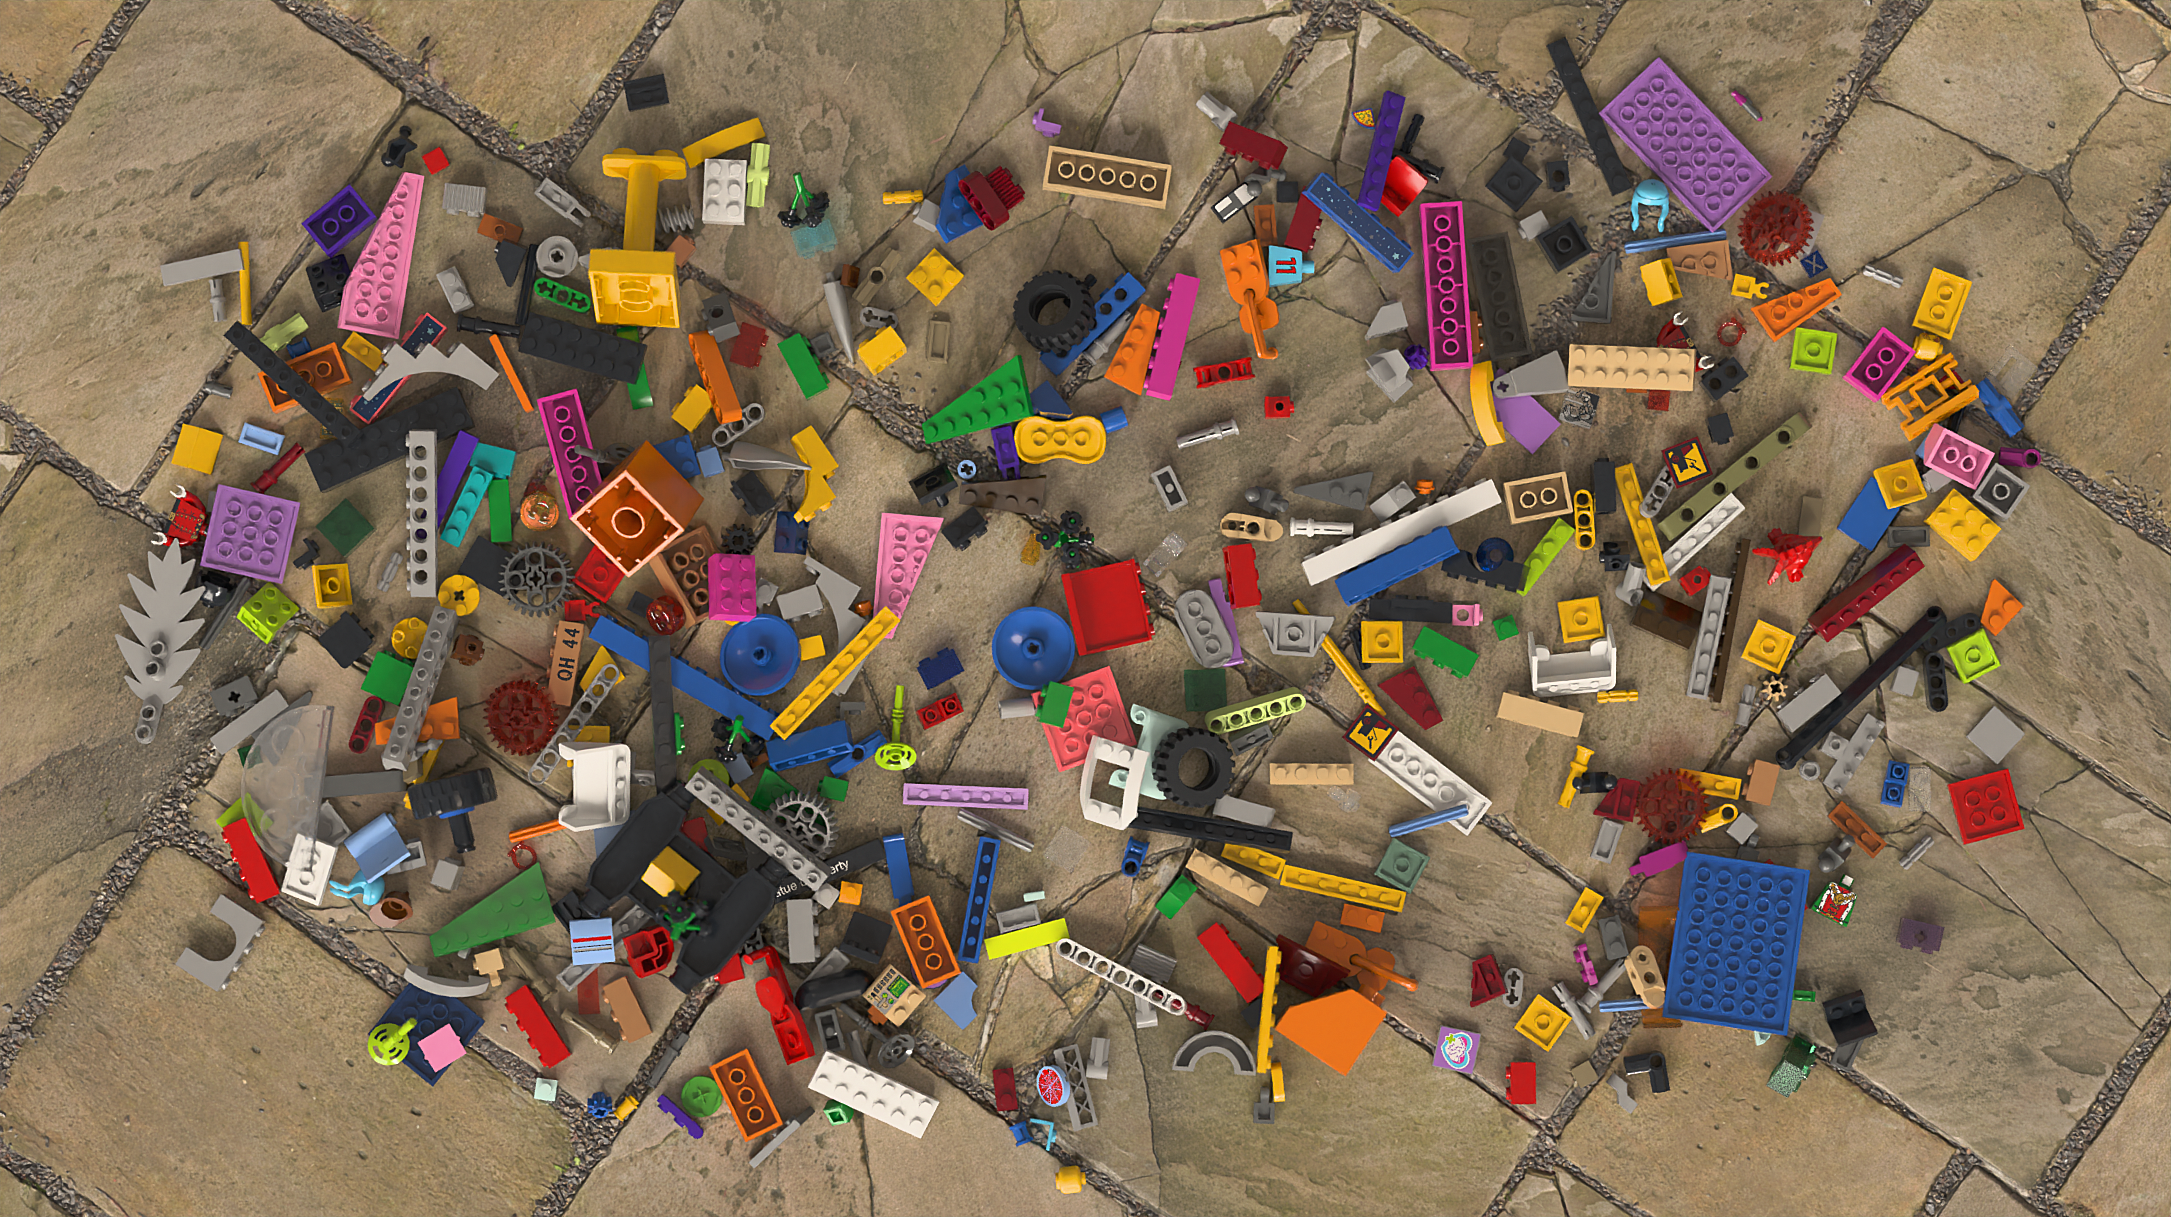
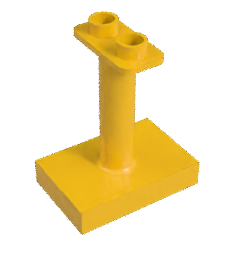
(636, 282)

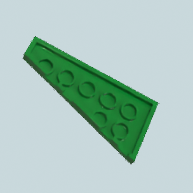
(991, 403)
(506, 912)

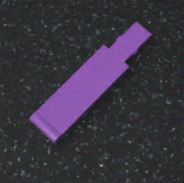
(1225, 611)

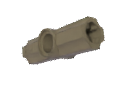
(868, 287)

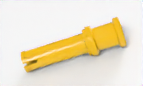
(1577, 766)

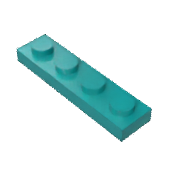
(467, 506)

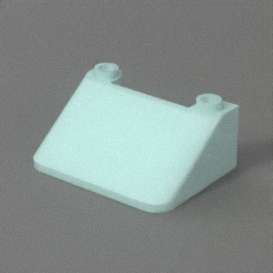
(1155, 729)

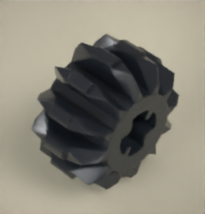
(739, 533)

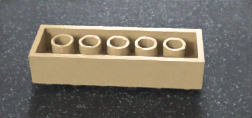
(1107, 177)
(1632, 367)

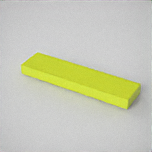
(1026, 938)

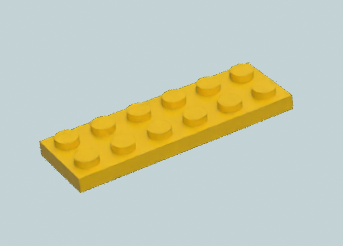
(1267, 1018)

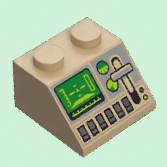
(894, 995)

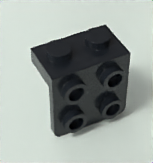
(347, 639)

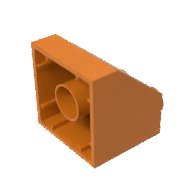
(638, 509)
(1334, 1024)

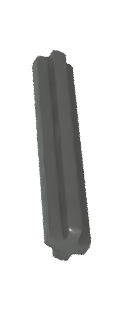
(224, 614)

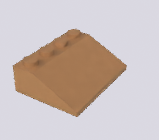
(684, 572)

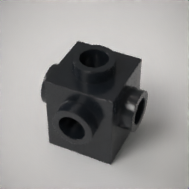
(1615, 555)

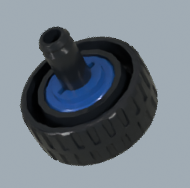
(454, 798)

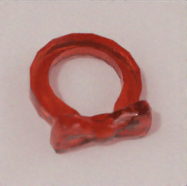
(1742, 330)
(512, 854)

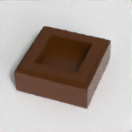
(850, 276)

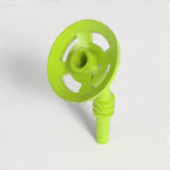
(896, 747)
(394, 1036)

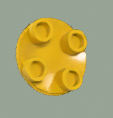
(408, 637)

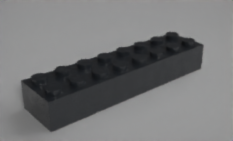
(386, 440)

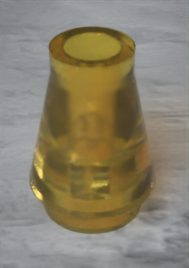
(1031, 552)

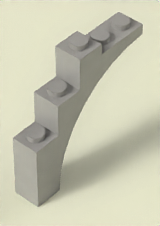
(427, 358)

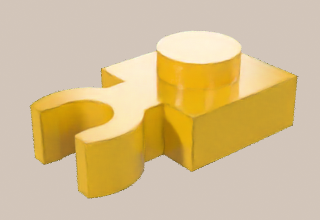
(1745, 286)

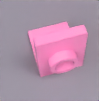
(1475, 615)

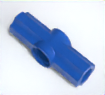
(1998, 408)
(846, 762)

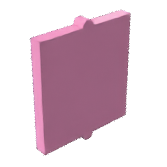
(442, 1047)

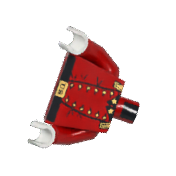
(1677, 337)
(186, 520)

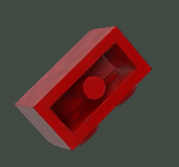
(1521, 1082)

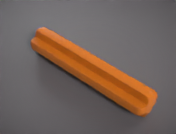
(535, 830)

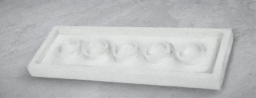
(1430, 781)
(873, 1093)

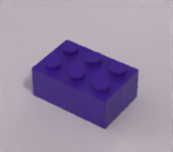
(339, 221)

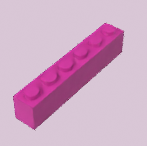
(1172, 337)

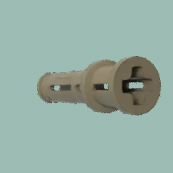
(537, 980)
(569, 1015)

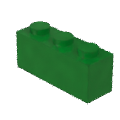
(804, 366)
(1444, 652)

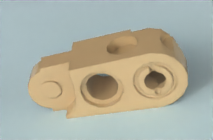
(1268, 529)
(1652, 992)

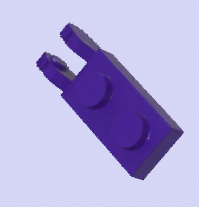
(1005, 450)
(681, 1117)

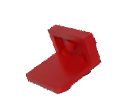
(1401, 185)

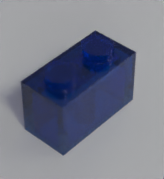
(940, 668)

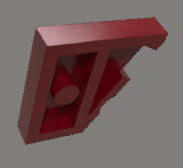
(1619, 801)
(1486, 981)

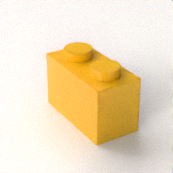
(1661, 282)
(692, 409)

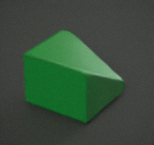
(838, 1112)

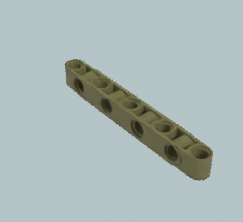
(1734, 475)

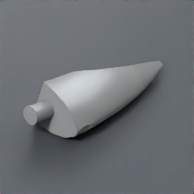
(840, 314)
(757, 457)

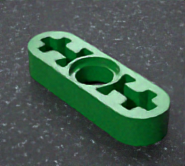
(550, 284)

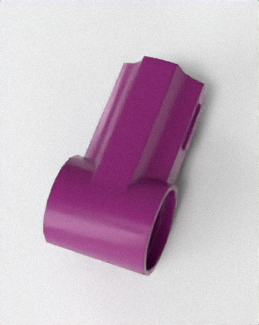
(2017, 457)

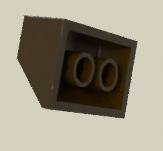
(1667, 619)

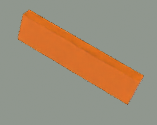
(511, 373)

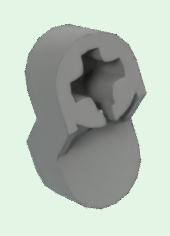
(1622, 1097)

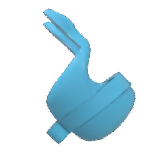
(1650, 193)
(372, 892)

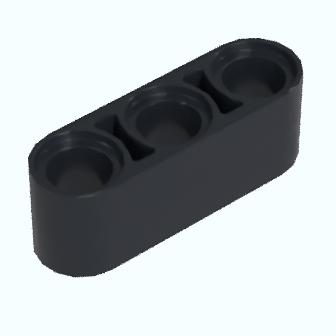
(1939, 672)

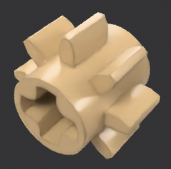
(1768, 689)

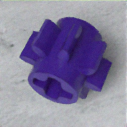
(1416, 356)

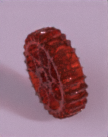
(1780, 221)
(526, 712)
(1666, 798)

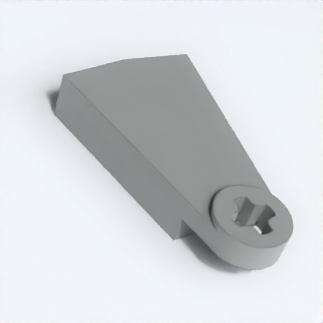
(1537, 377)

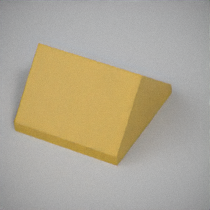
(197, 449)
(332, 585)
(670, 872)

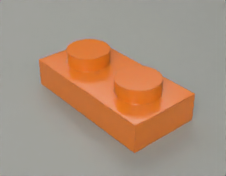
(1362, 918)

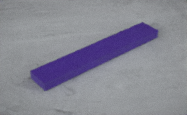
(452, 474)

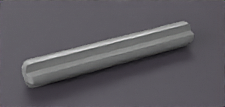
(995, 830)

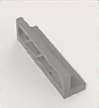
(1071, 1103)

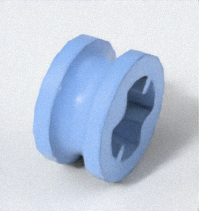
(969, 463)

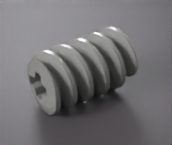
(674, 219)

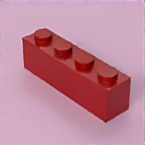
(252, 860)
(1231, 962)
(538, 1027)

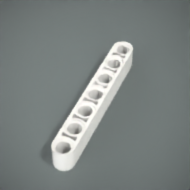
(1111, 975)

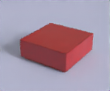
(435, 161)

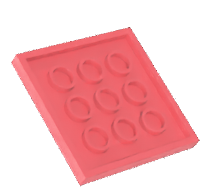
(1092, 711)

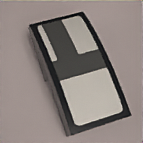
(1232, 203)

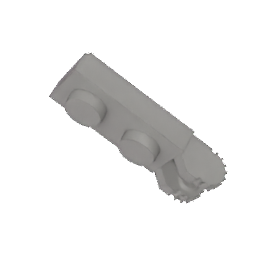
(560, 201)

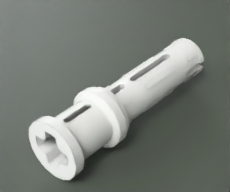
(1313, 527)

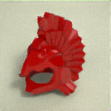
(1790, 553)

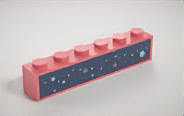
(426, 329)

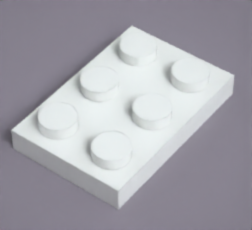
(312, 885)

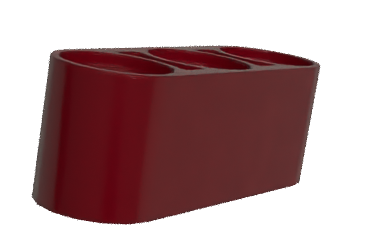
(983, 200)
(374, 717)

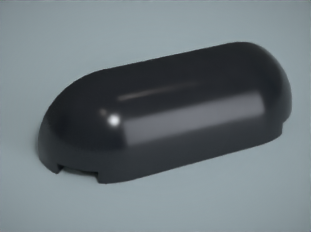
(833, 988)

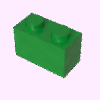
(1054, 704)

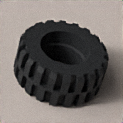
(1042, 291)
(1168, 767)

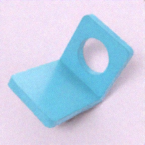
(1052, 1133)

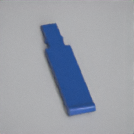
(898, 868)

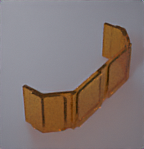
(1656, 932)

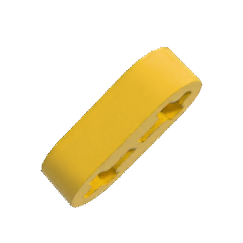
(1277, 1082)

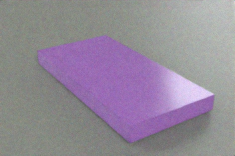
(1523, 418)

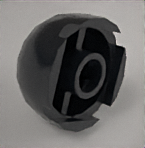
(218, 589)

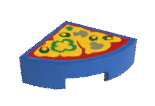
(1364, 118)

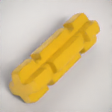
(902, 197)
(1617, 696)

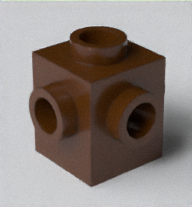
(467, 649)

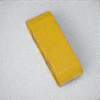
(1587, 510)

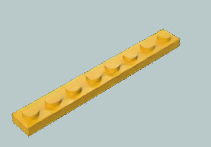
(835, 673)

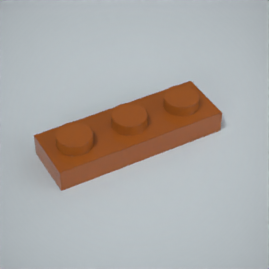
(1853, 825)

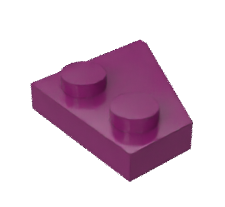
(1581, 955)

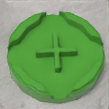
(701, 1096)

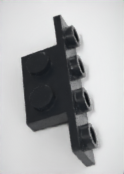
(1411, 610)

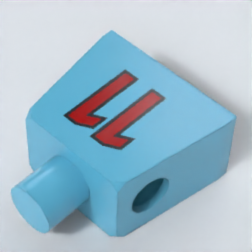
(1286, 266)

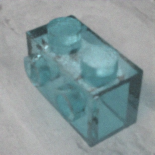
(815, 239)

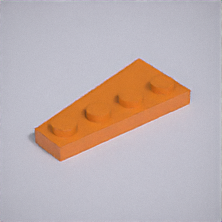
(1791, 310)
(1133, 354)
(440, 723)

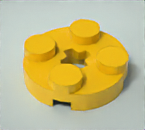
(457, 583)

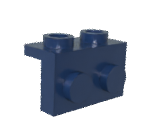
(790, 535)

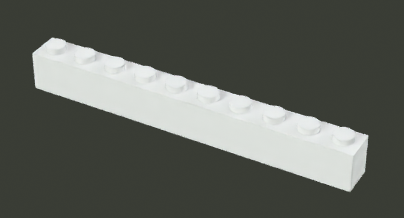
(1403, 531)

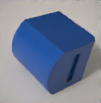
(1114, 420)

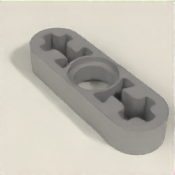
(1651, 495)

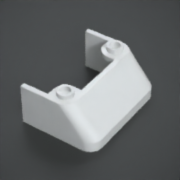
(1573, 671)

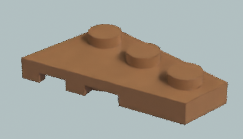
(1703, 259)

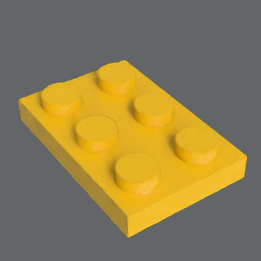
(1941, 303)

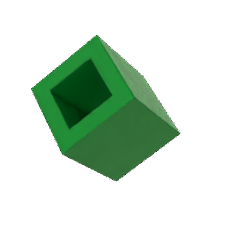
(833, 788)

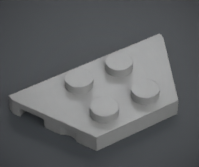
(1295, 632)

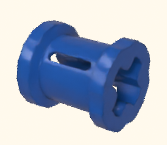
(299, 348)
(1021, 1133)

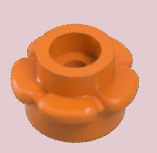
(1424, 486)
(863, 608)

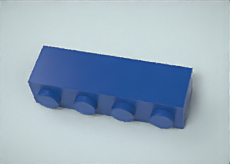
(810, 746)

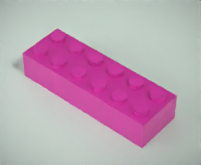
(565, 428)

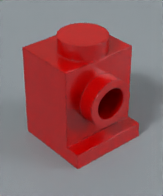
(1270, 407)
(1688, 583)

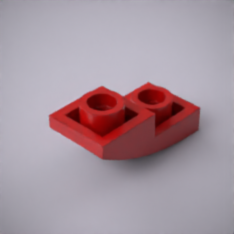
(939, 711)

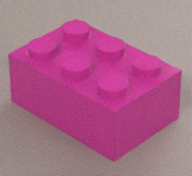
(1878, 364)
(732, 587)

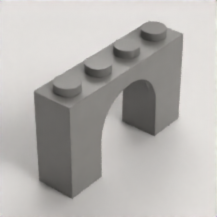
(246, 927)

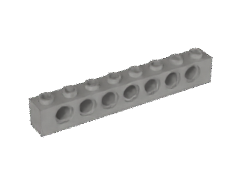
(429, 586)
(420, 688)
(758, 828)

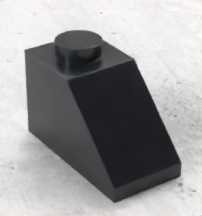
(509, 259)

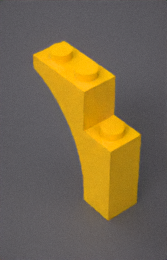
(817, 491)

